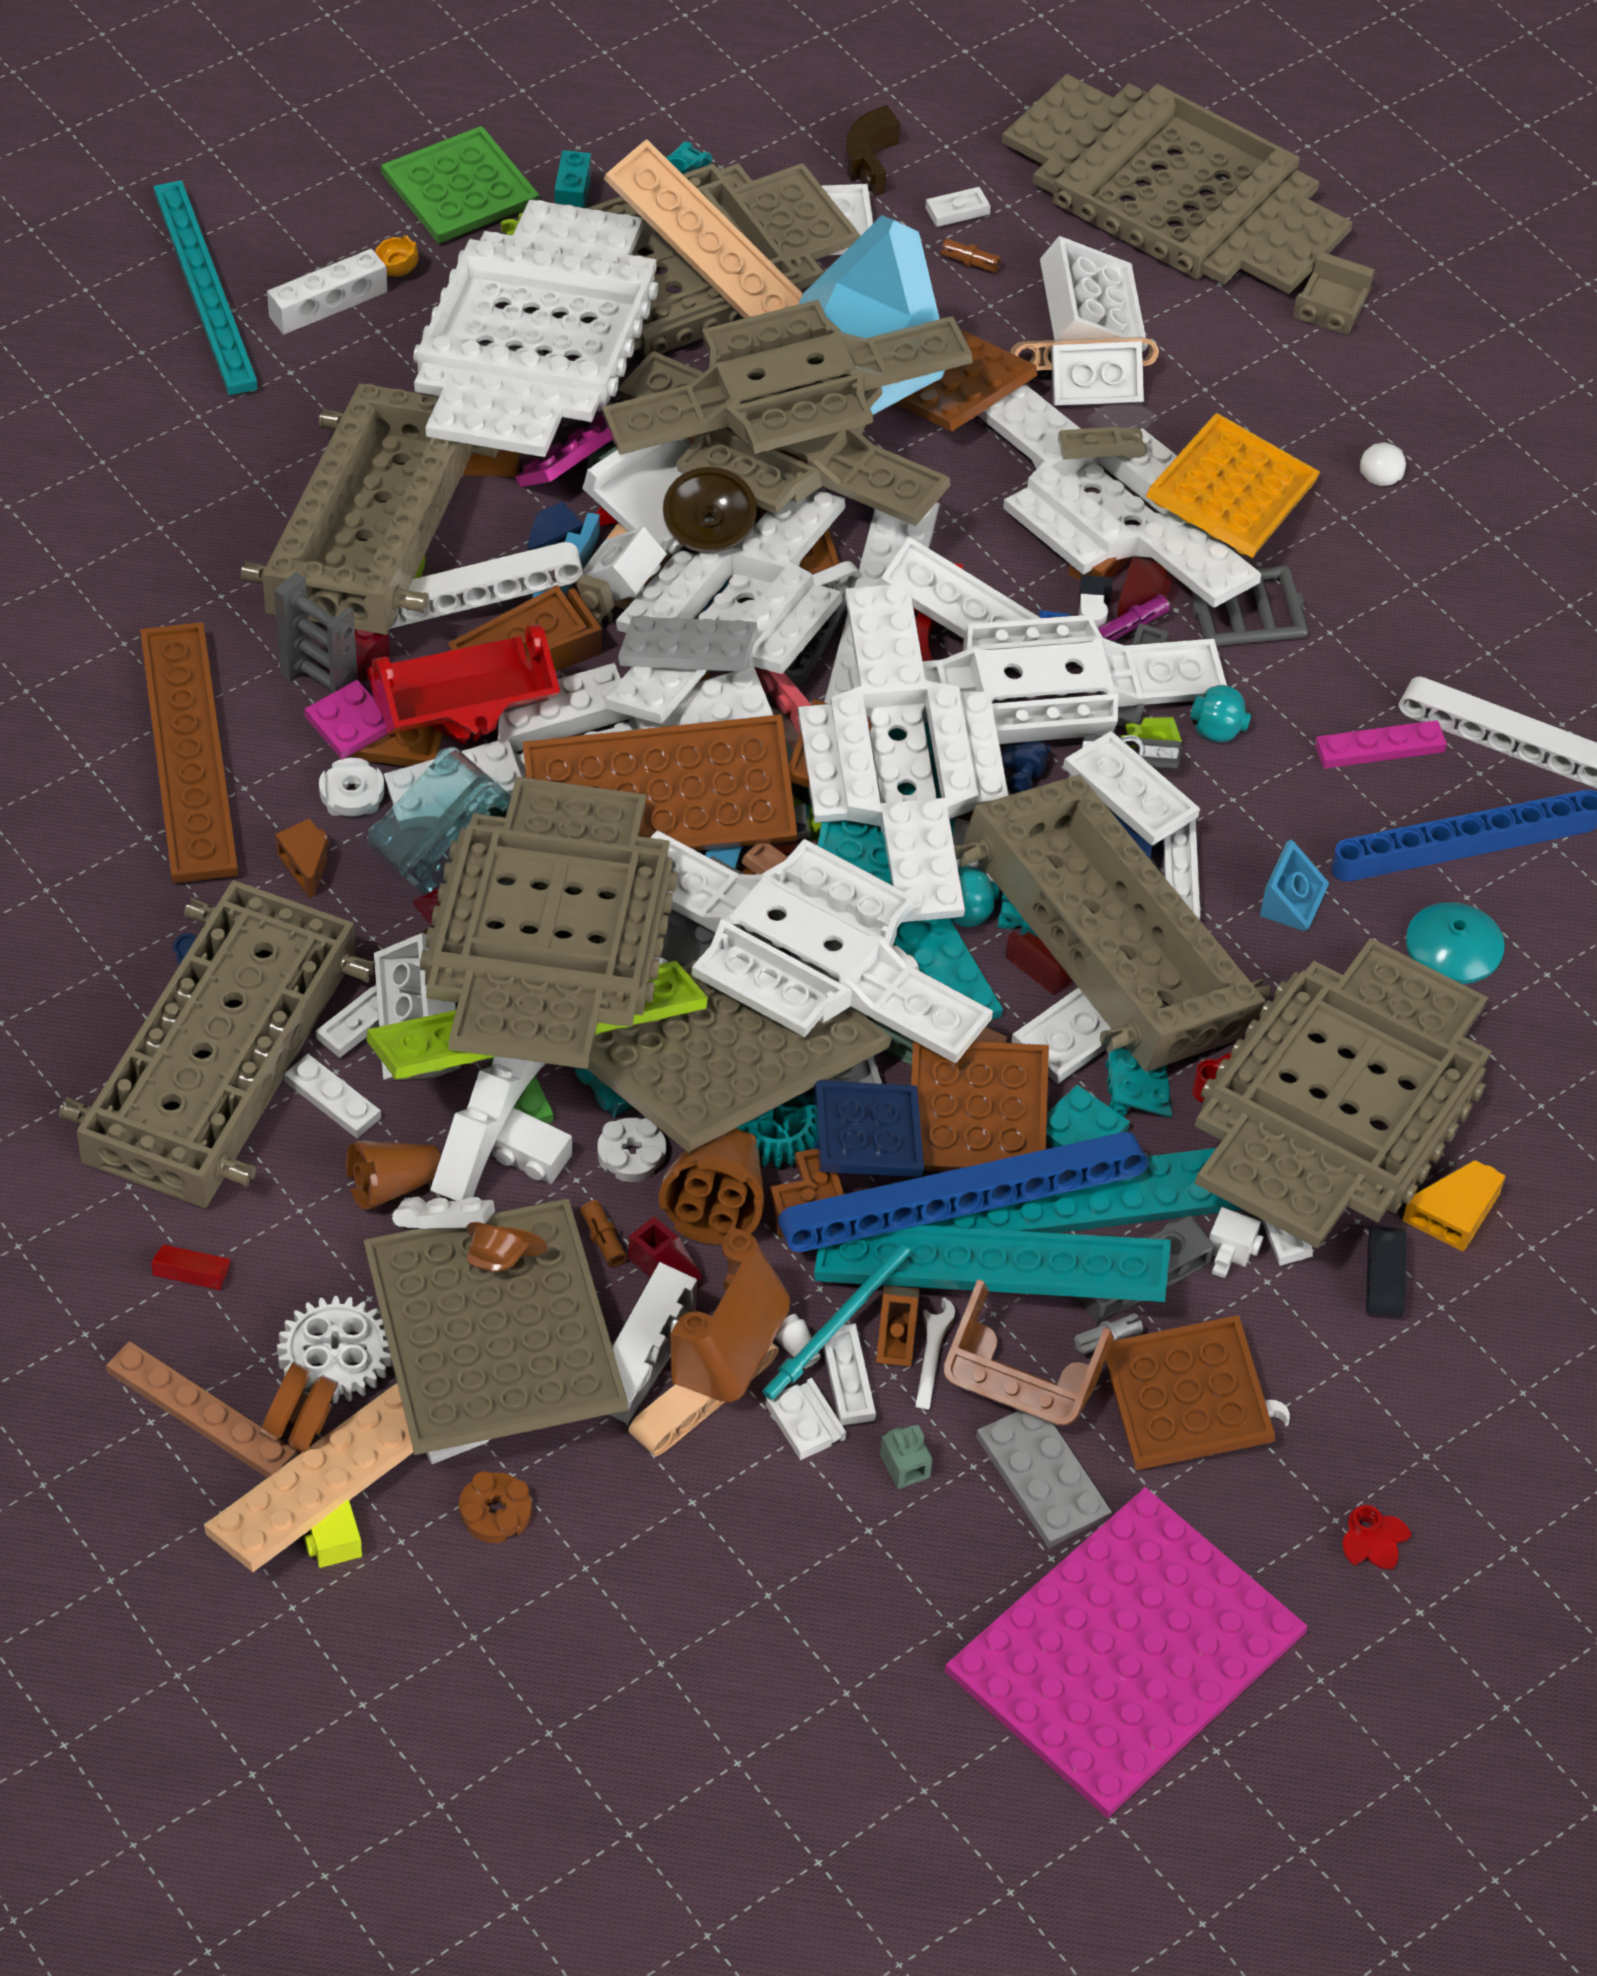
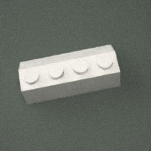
(403, 991)

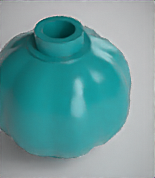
(1220, 714)
(978, 896)

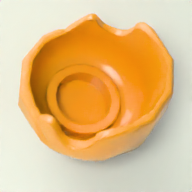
(398, 255)

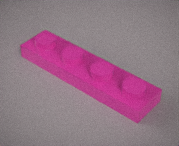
(1380, 744)

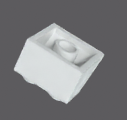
(626, 562)

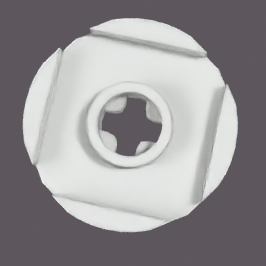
(356, 802)
(635, 1132)

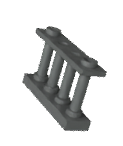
(295, 631)

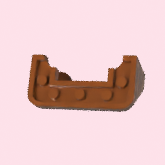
(725, 1350)

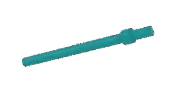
(793, 1368)

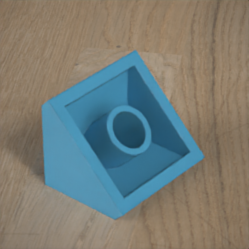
(1293, 889)

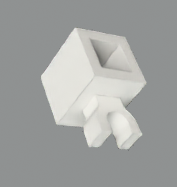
(1234, 1240)

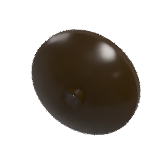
(711, 494)

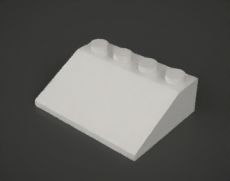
(1090, 293)

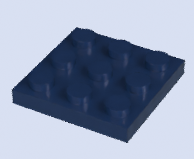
(868, 1128)

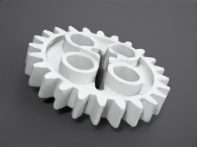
(335, 1346)

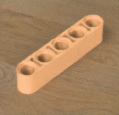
(1041, 348)
(678, 1413)

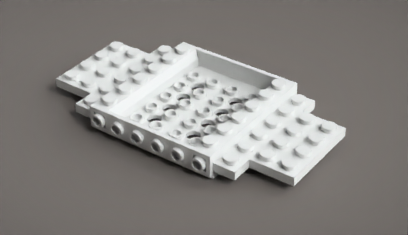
(554, 262)

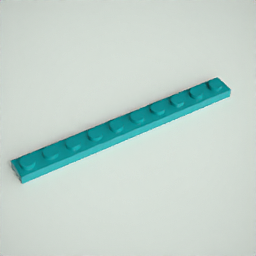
(205, 288)

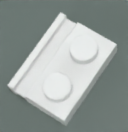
(806, 1419)

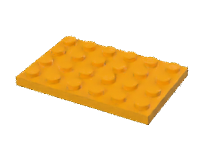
(1233, 485)

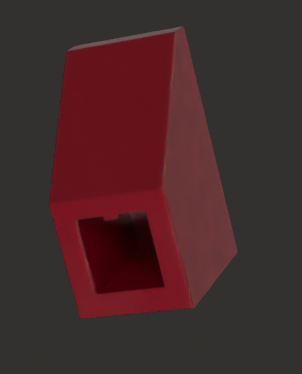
(657, 1244)

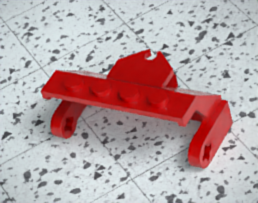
(464, 686)

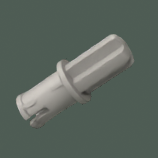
(1121, 1328)

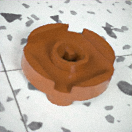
(491, 1488)

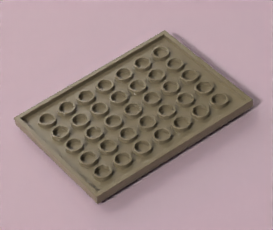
(725, 1063)
(489, 1348)

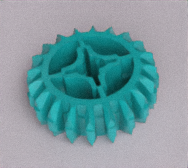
(774, 1142)

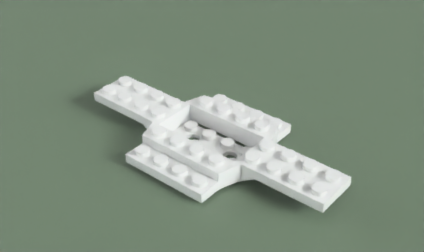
(1091, 525)
(763, 568)
(582, 708)
(849, 771)
(821, 903)

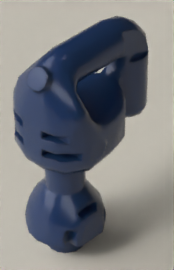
(1028, 762)

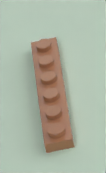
(199, 1410)

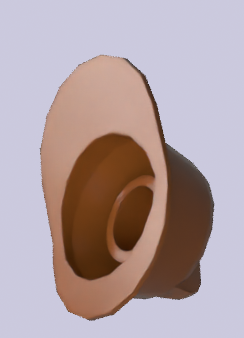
(501, 1247)

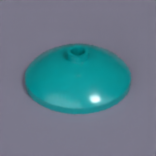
(1459, 954)

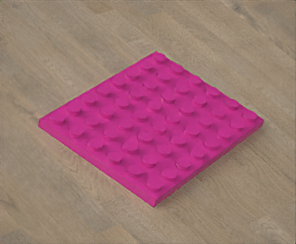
(1125, 1651)

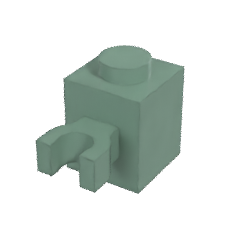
(906, 1456)

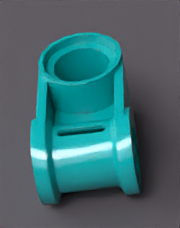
(687, 158)

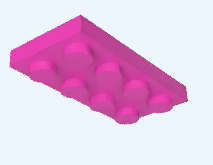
(566, 455)

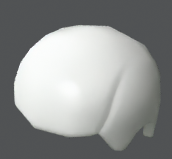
(1383, 464)

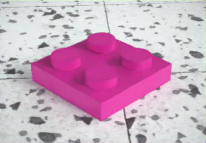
(347, 719)

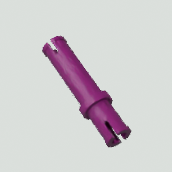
(1137, 614)

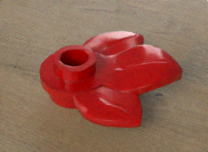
(1374, 1542)

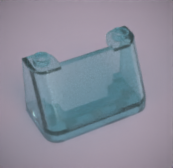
(432, 815)

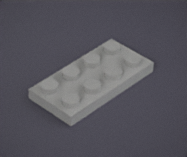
(688, 643)
(1044, 1476)

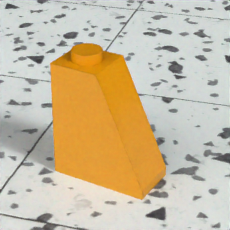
(1456, 1204)

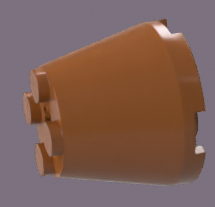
(715, 1188)

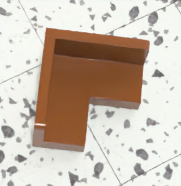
(579, 645)
(812, 1187)

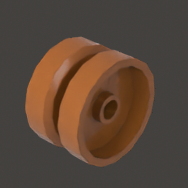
(299, 1408)

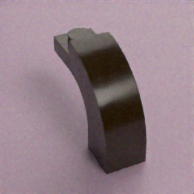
(867, 136)

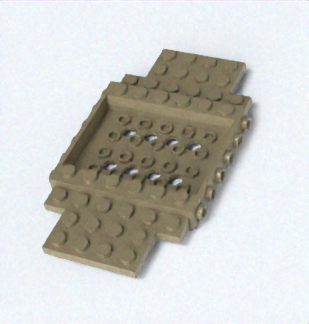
(1104, 144)
(780, 214)
(536, 991)
(1301, 1155)

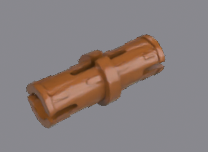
(970, 255)
(603, 1233)

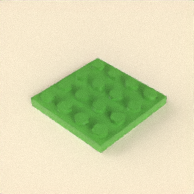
(459, 184)

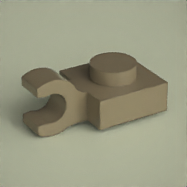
(597, 597)

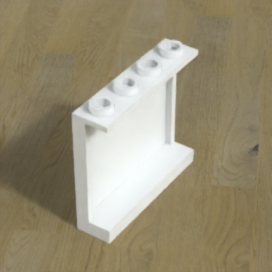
(635, 486)

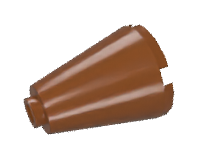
(389, 1170)

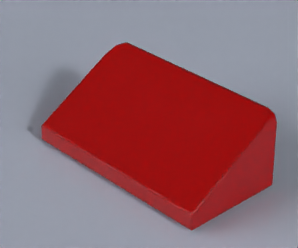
(190, 1266)

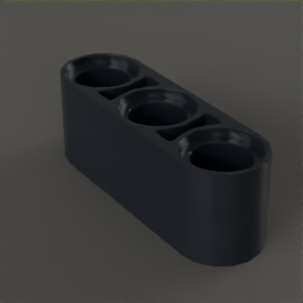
(1386, 1272)

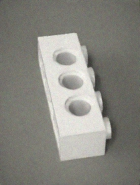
(327, 291)

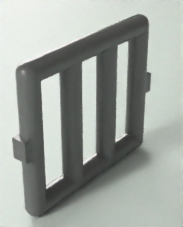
(1270, 631)

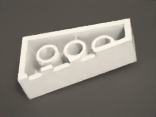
(645, 1338)

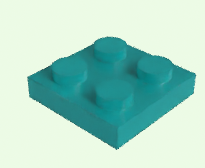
(1082, 1118)

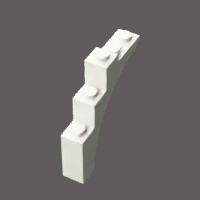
(479, 1125)

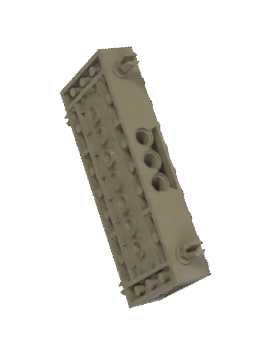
(343, 507)
(1132, 915)
(251, 1045)

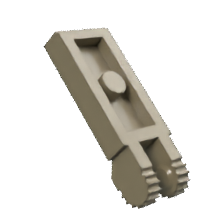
(1101, 442)

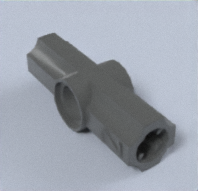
(1158, 753)

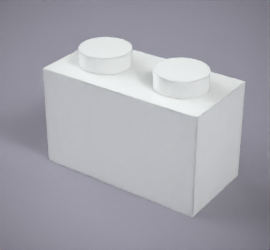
(532, 1146)

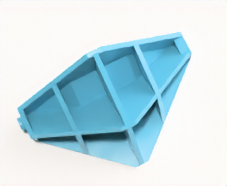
(880, 289)

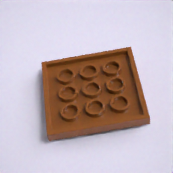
(970, 387)
(982, 1105)
(1188, 1393)

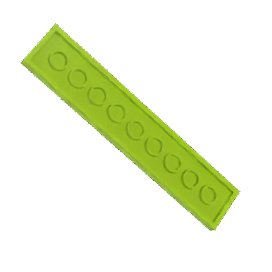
(423, 1042)

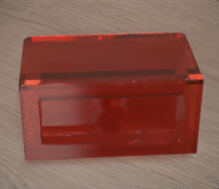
(1036, 961)

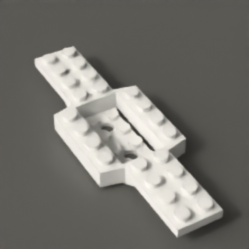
(1040, 652)

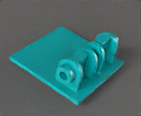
(1135, 1087)

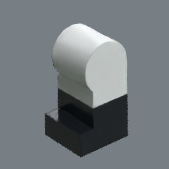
(1094, 596)

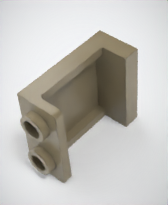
(1334, 293)

